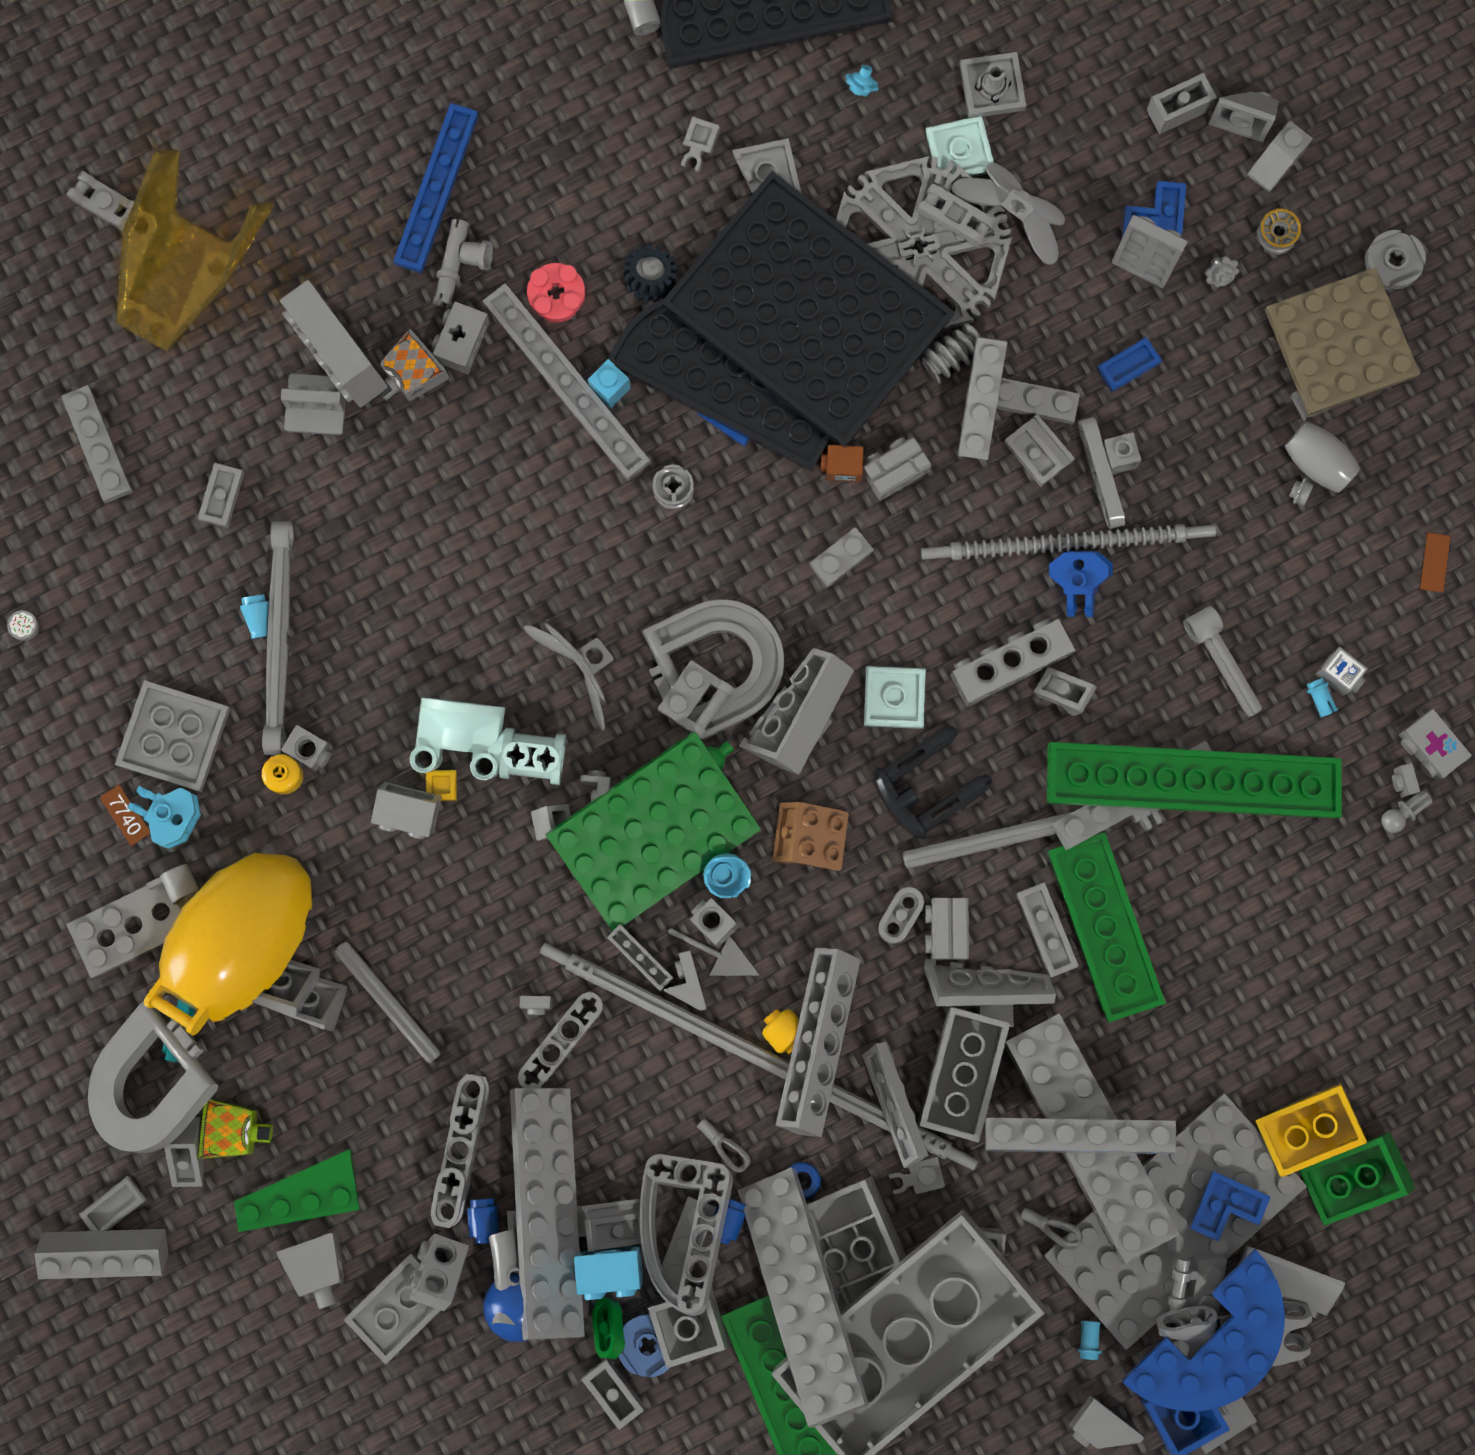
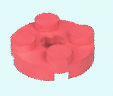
(543, 280)

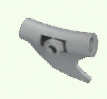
(505, 1261)

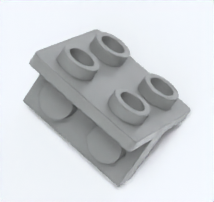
(313, 405)

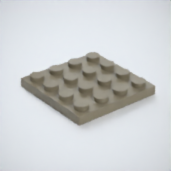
(1342, 341)

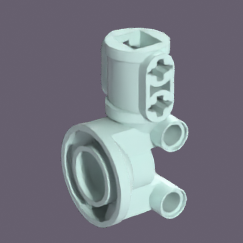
(480, 731)

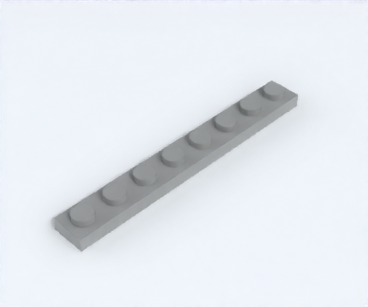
(566, 382)

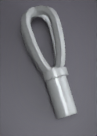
(717, 1138)
(1044, 1223)

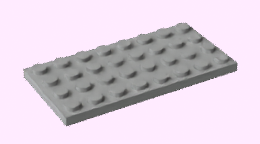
(1135, 1293)

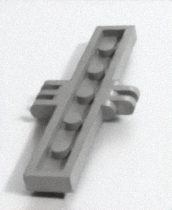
(1093, 819)

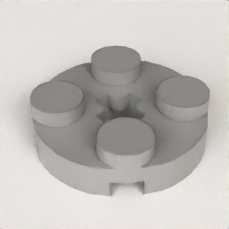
(1401, 245)

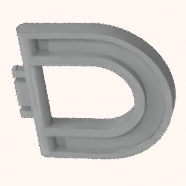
(713, 618)
(112, 1068)

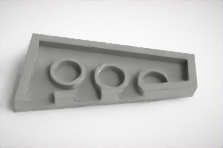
(761, 159)

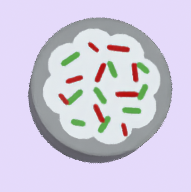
(23, 625)

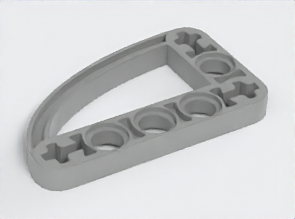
(701, 1223)

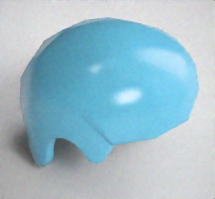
(727, 875)

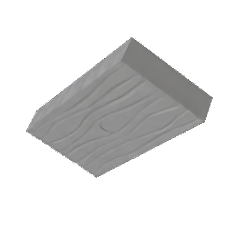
(925, 1332)

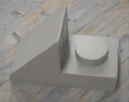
(1065, 691)
(691, 990)

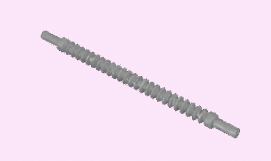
(1178, 533)

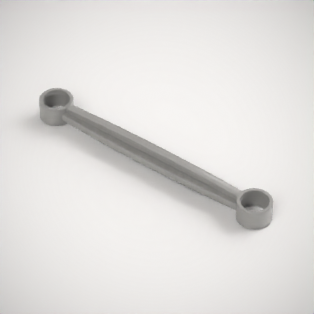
(277, 636)

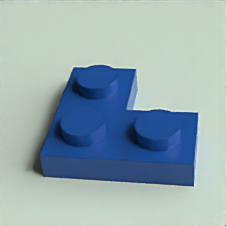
(1167, 210)
(1224, 1197)

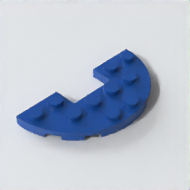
(1231, 1358)

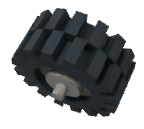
(649, 273)

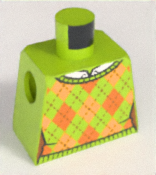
(230, 1130)

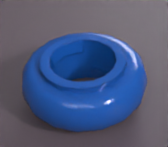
(814, 1175)

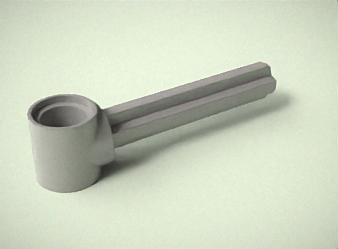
(1205, 628)

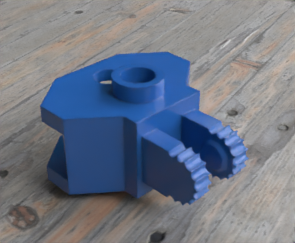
(1080, 580)

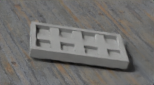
(1149, 250)

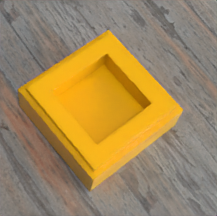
(442, 783)

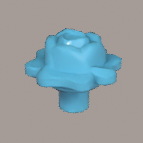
(861, 82)

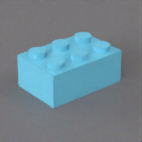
(608, 1271)

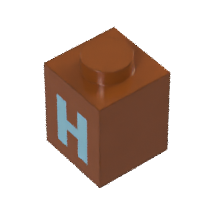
(843, 463)

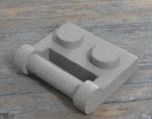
(687, 694)

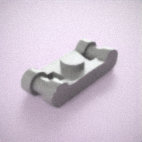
(103, 202)
(956, 215)

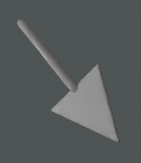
(730, 960)

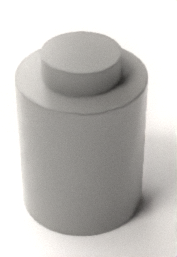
(643, 16)

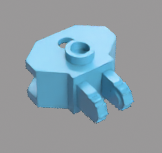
(166, 813)

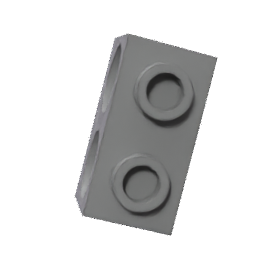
(443, 1274)

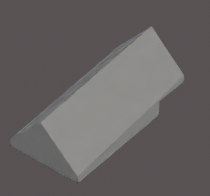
(305, 996)

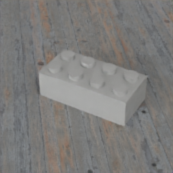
(332, 345)
(963, 1074)

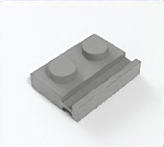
(1039, 450)
(612, 1224)

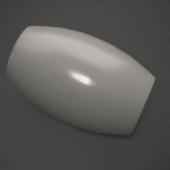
(1322, 457)

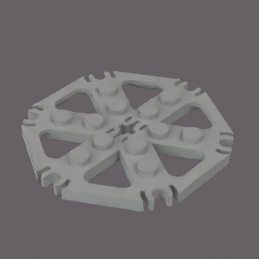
(904, 231)

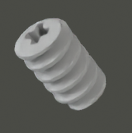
(950, 352)

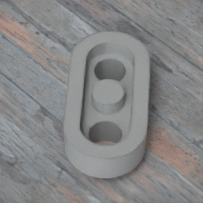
(901, 916)

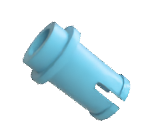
(1322, 697)
(1089, 1340)

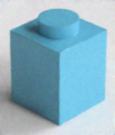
(609, 383)

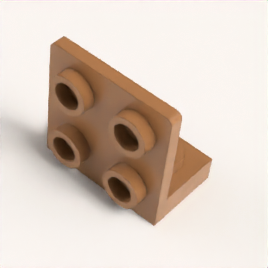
(810, 835)

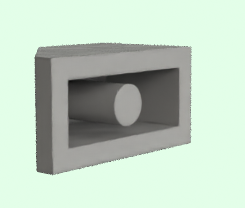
(1280, 156)
(183, 1159)
(1101, 1427)

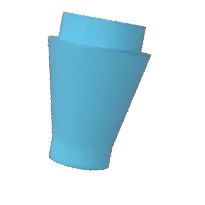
(255, 613)

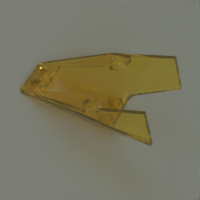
(170, 263)

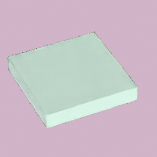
(963, 143)
(894, 697)

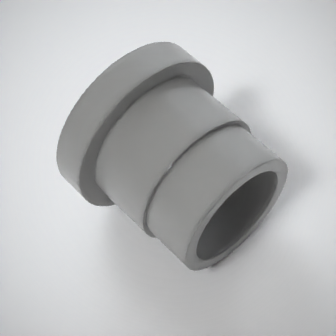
(477, 254)

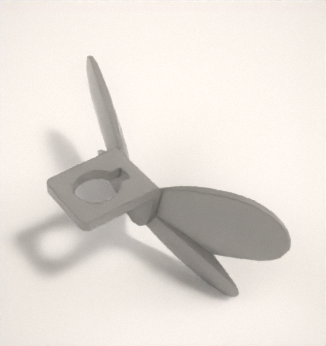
(1033, 211)
(560, 645)

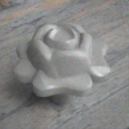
(1221, 271)

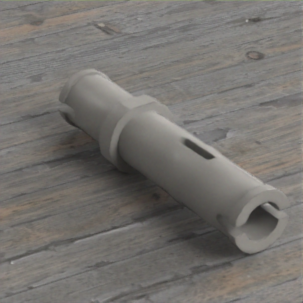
(448, 275)

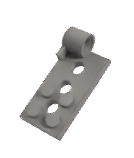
(171, 888)

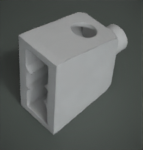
(314, 1267)

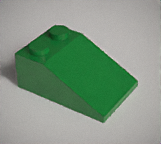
(1358, 1179)

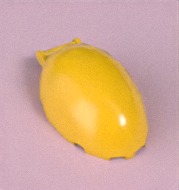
(233, 939)

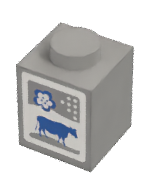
(1342, 672)

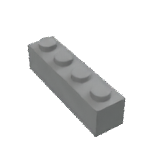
(640, 958)

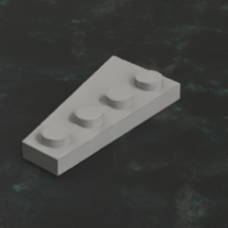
(971, 987)

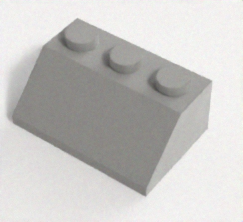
(1302, 1283)

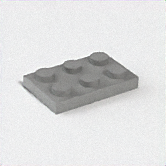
(388, 1316)

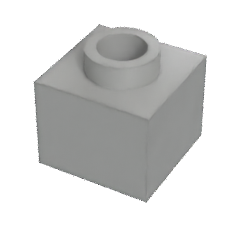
(547, 818)

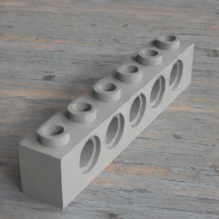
(818, 1042)

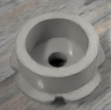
(1301, 491)

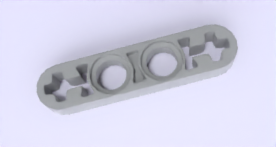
(1101, 473)
(557, 1038)

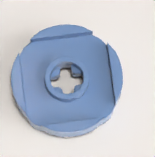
(632, 1357)

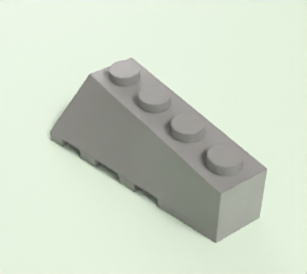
(800, 712)

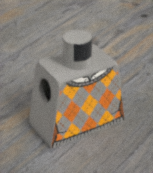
(411, 369)

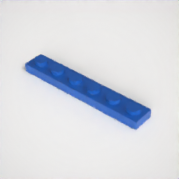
(436, 188)

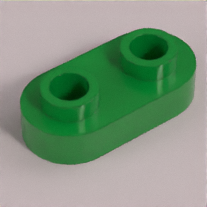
(608, 1328)

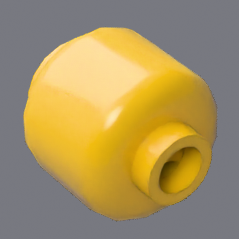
(290, 779)
(781, 1030)

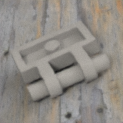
(1203, 1276)

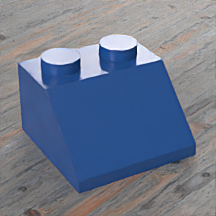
(1185, 1430)

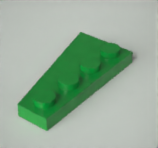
(309, 1194)

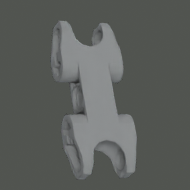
(451, 1165)
(1201, 1322)

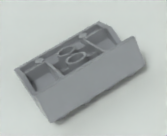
(855, 1238)

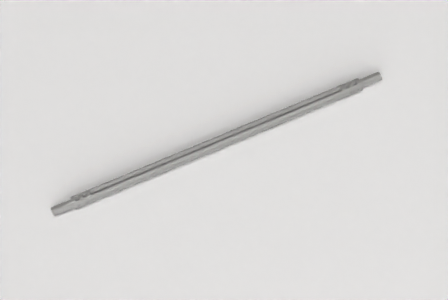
(736, 1045)

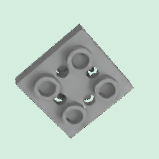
(991, 74)

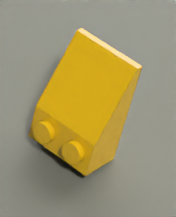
(1311, 1130)

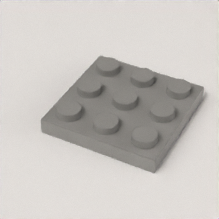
(172, 736)

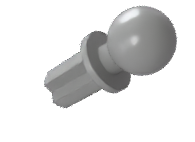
(1395, 820)

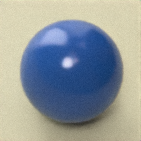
(511, 1304)

